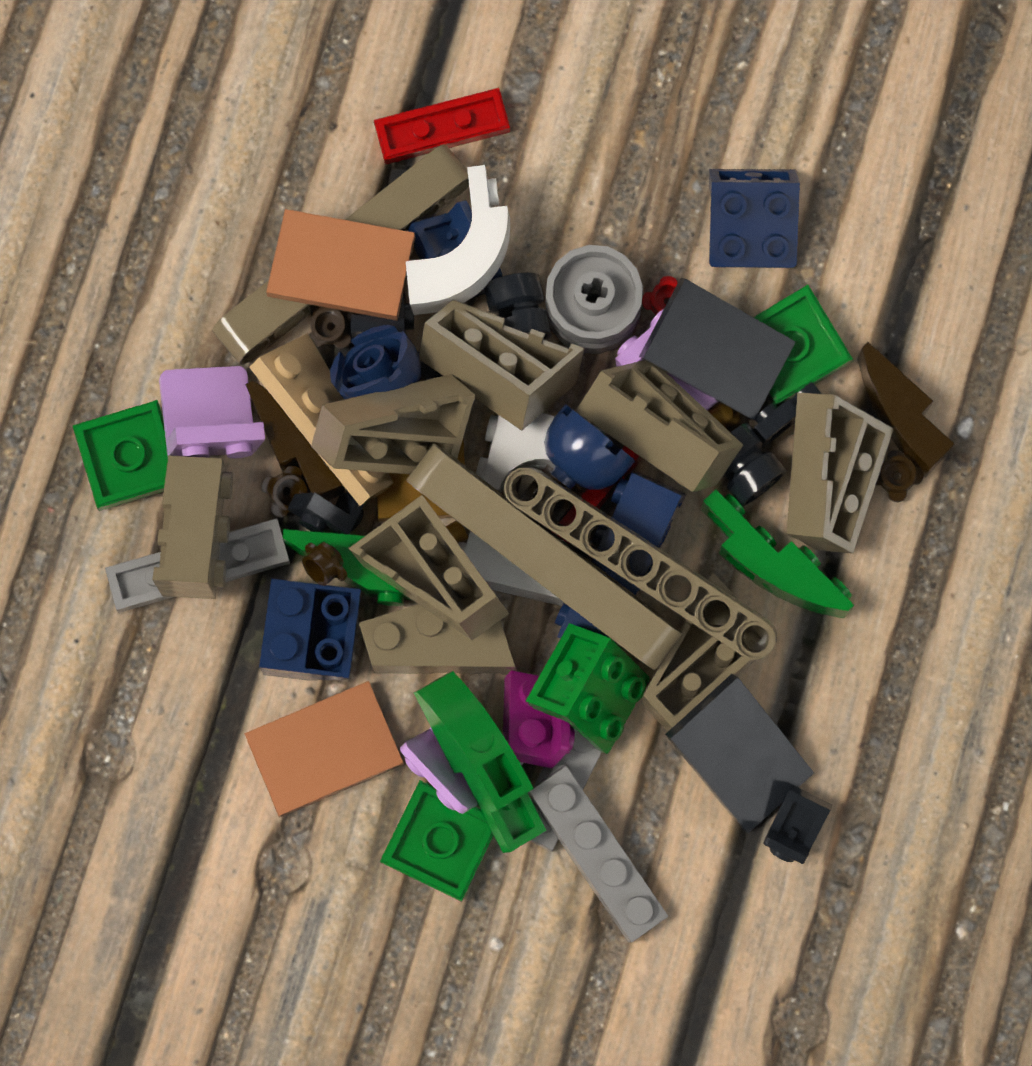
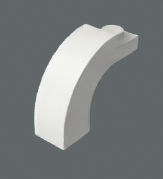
(471, 264)

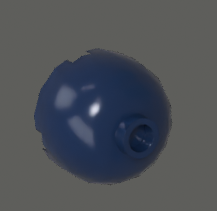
(377, 363)
(583, 453)

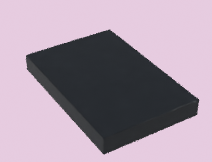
(717, 349)
(739, 753)

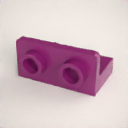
(529, 732)

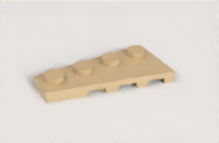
(301, 385)

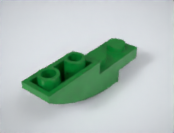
(787, 574)
(485, 759)

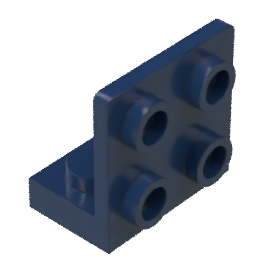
(754, 218)

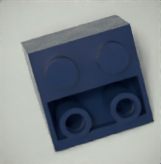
(309, 631)

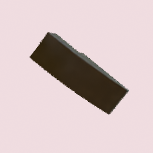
(903, 408)
(291, 445)

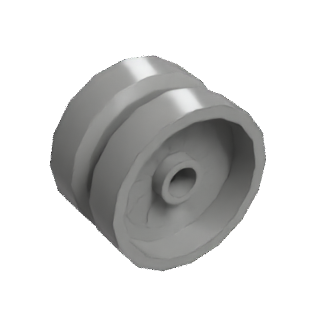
(598, 274)

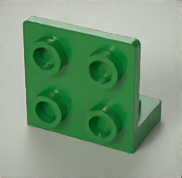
(589, 686)

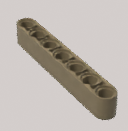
(408, 199)
(544, 557)
(617, 559)

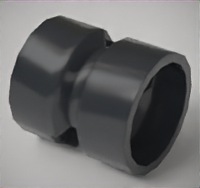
(517, 300)
(752, 469)

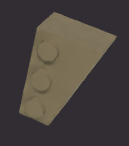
(502, 366)
(660, 423)
(394, 427)
(833, 471)
(193, 527)
(429, 566)
(422, 643)
(697, 665)

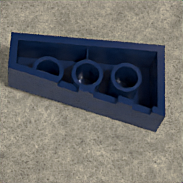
(647, 510)

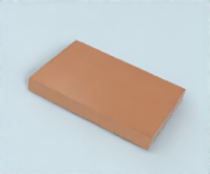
(340, 264)
(324, 749)

